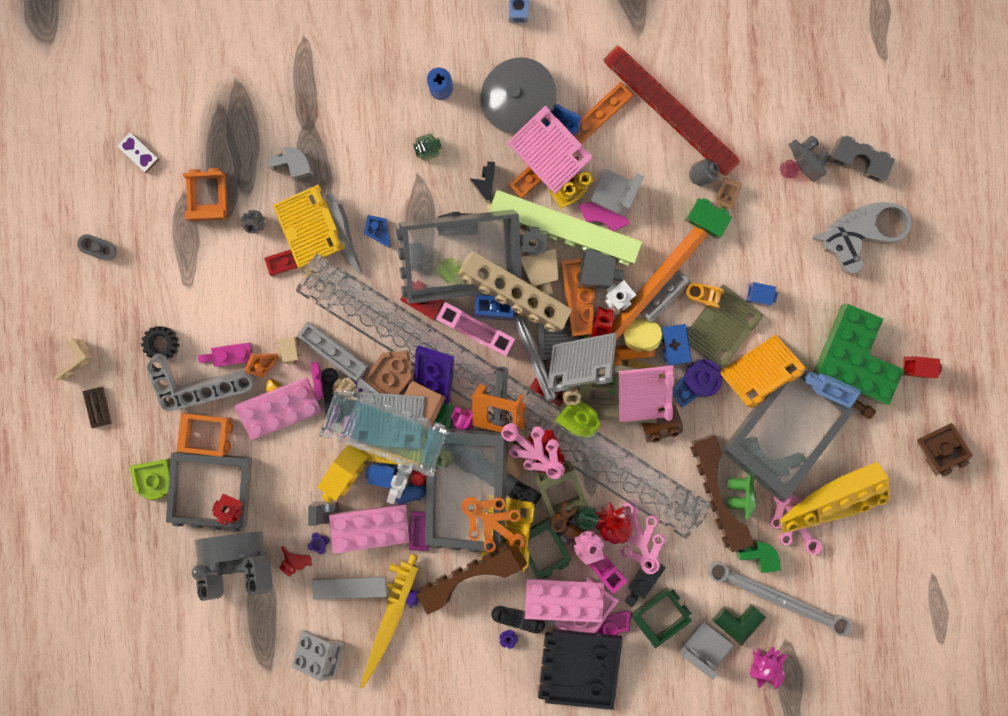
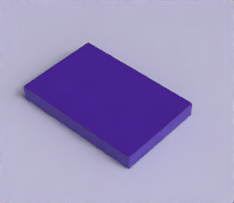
(434, 371)

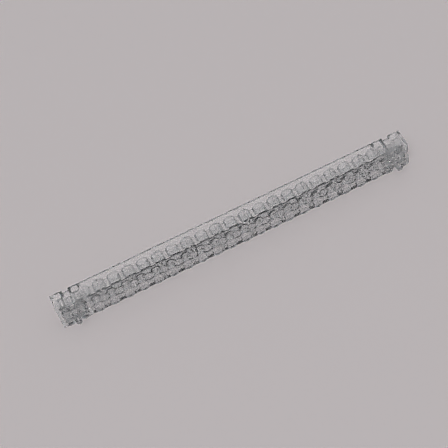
(592, 456)

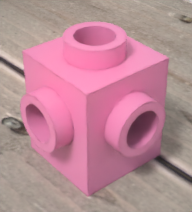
(589, 547)

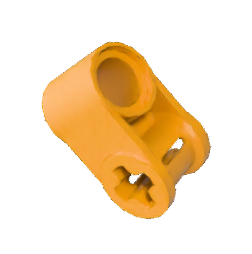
(706, 295)

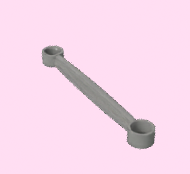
(780, 599)

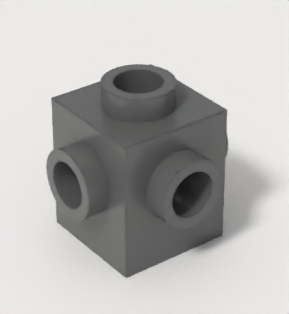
(540, 238)

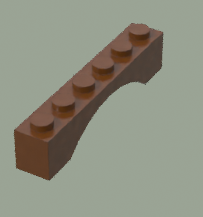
(708, 456)
(502, 564)

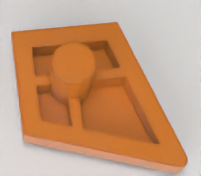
(261, 363)

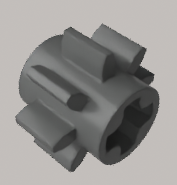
(253, 221)

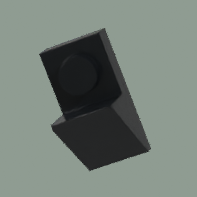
(484, 187)

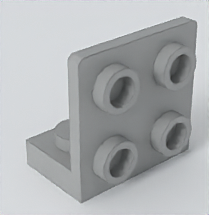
(616, 192)
(706, 649)
(317, 656)

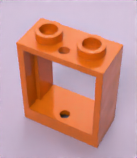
(185, 429)

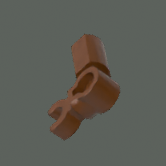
(560, 524)

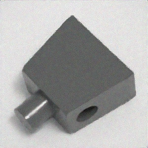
(598, 270)

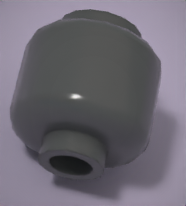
(704, 172)

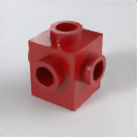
(220, 507)

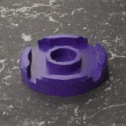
(703, 378)

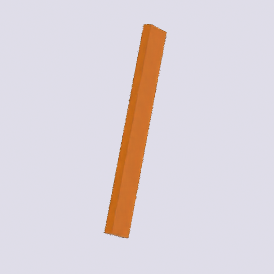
(589, 124)
(658, 280)

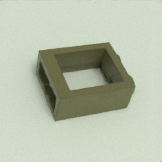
(545, 481)

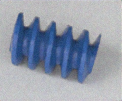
(436, 76)

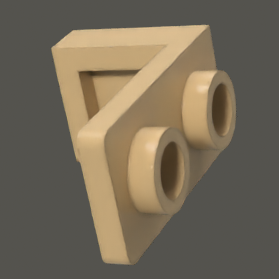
(81, 351)

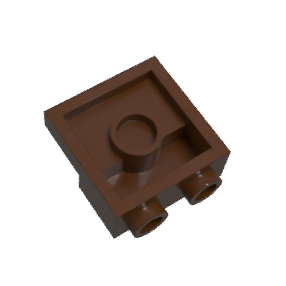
(945, 450)

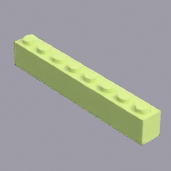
(569, 229)

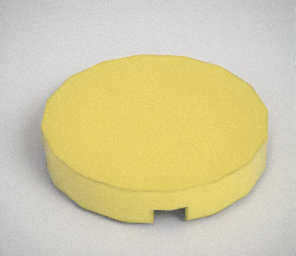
(643, 335)

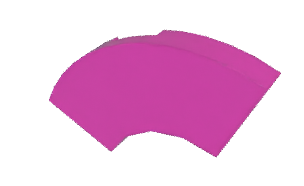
(595, 213)
(616, 623)

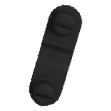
(328, 378)
(516, 618)

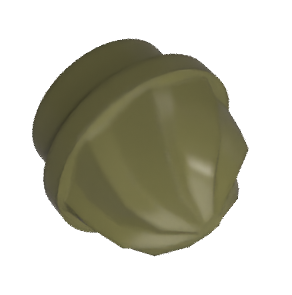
(445, 458)

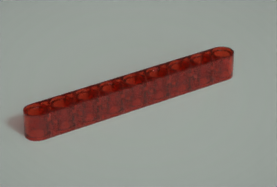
(671, 110)

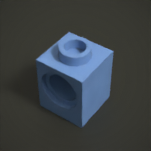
(518, 16)

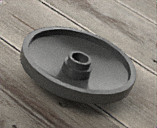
(517, 93)

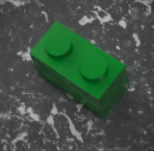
(708, 218)

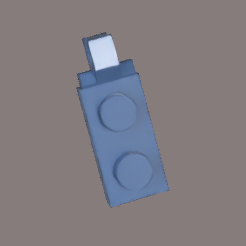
(833, 389)

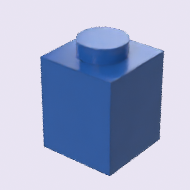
(761, 294)

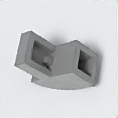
(295, 159)

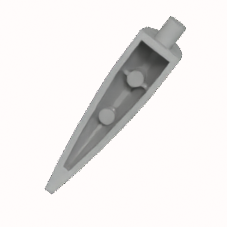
(341, 222)

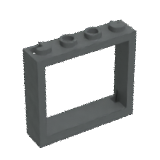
(245, 462)

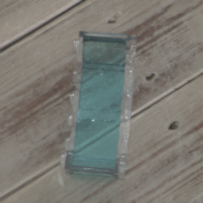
(384, 431)

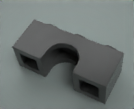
(877, 163)

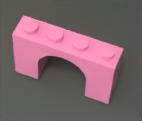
(475, 329)

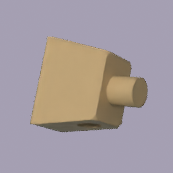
(541, 270)

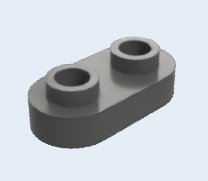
(98, 247)

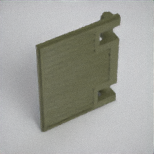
(723, 327)

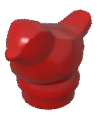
(294, 562)

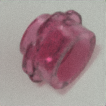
(789, 164)

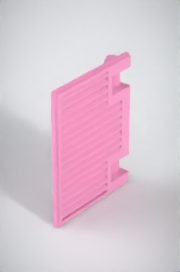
(549, 150)
(643, 392)

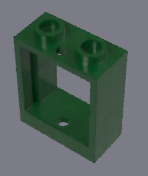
(561, 563)
(657, 640)

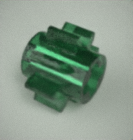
(587, 518)

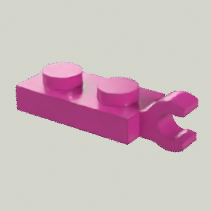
(228, 355)

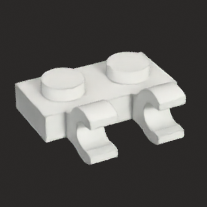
(398, 483)

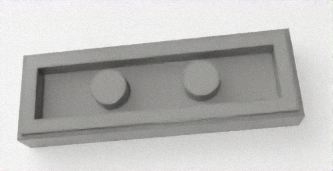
(671, 290)

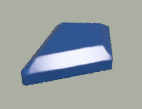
(377, 229)
(682, 394)

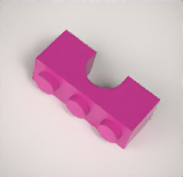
(608, 573)

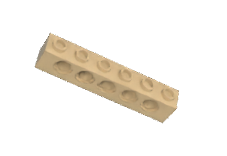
(557, 311)

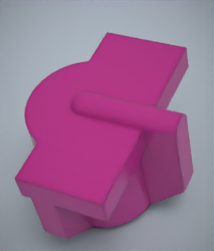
(462, 418)

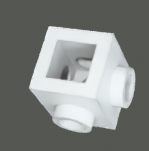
(624, 291)

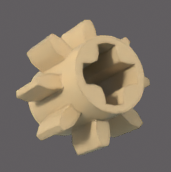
(346, 384)

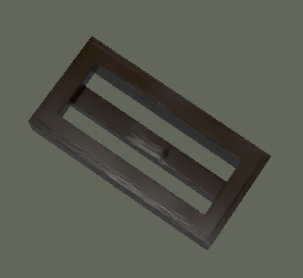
(104, 405)

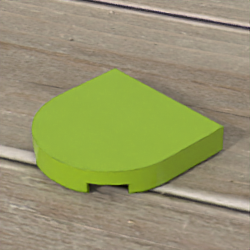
(579, 419)
(151, 478)

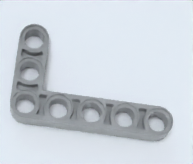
(196, 388)

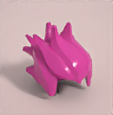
(768, 668)

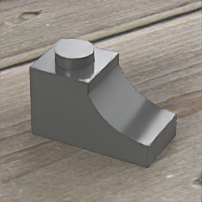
(319, 511)

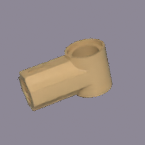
(570, 396)

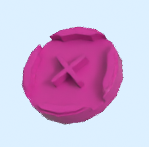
(317, 382)

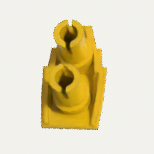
(573, 190)

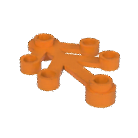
(490, 520)

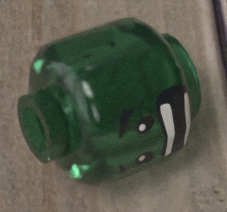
(427, 147)

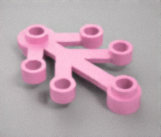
(534, 452)
(787, 504)
(642, 541)

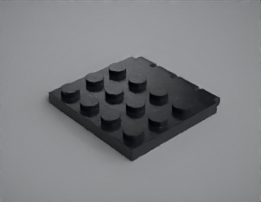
(580, 669)

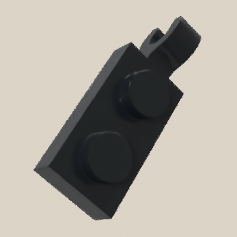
(642, 584)

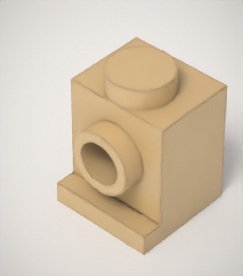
(288, 350)

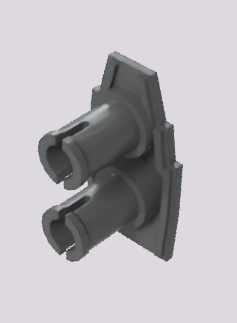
(809, 163)

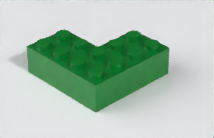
(848, 357)

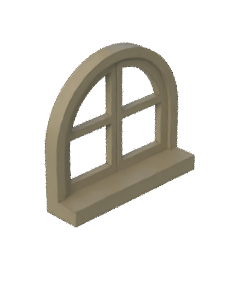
(607, 408)

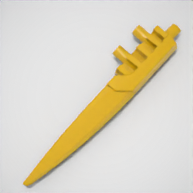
(397, 599)

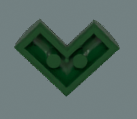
(739, 628)

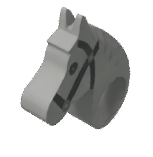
(847, 233)

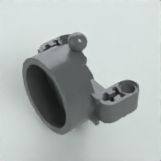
(231, 555)

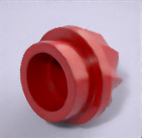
(418, 478)

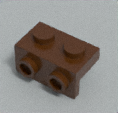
(662, 428)

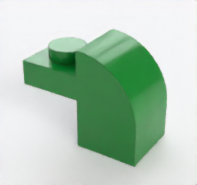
(765, 555)

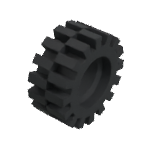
(157, 331)

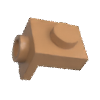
(727, 193)

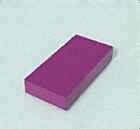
(417, 531)

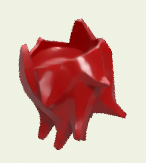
(614, 525)

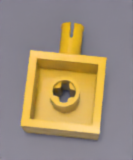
(342, 473)

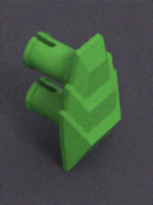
(749, 502)

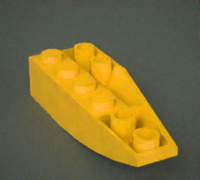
(840, 499)

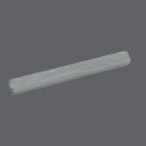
(533, 356)

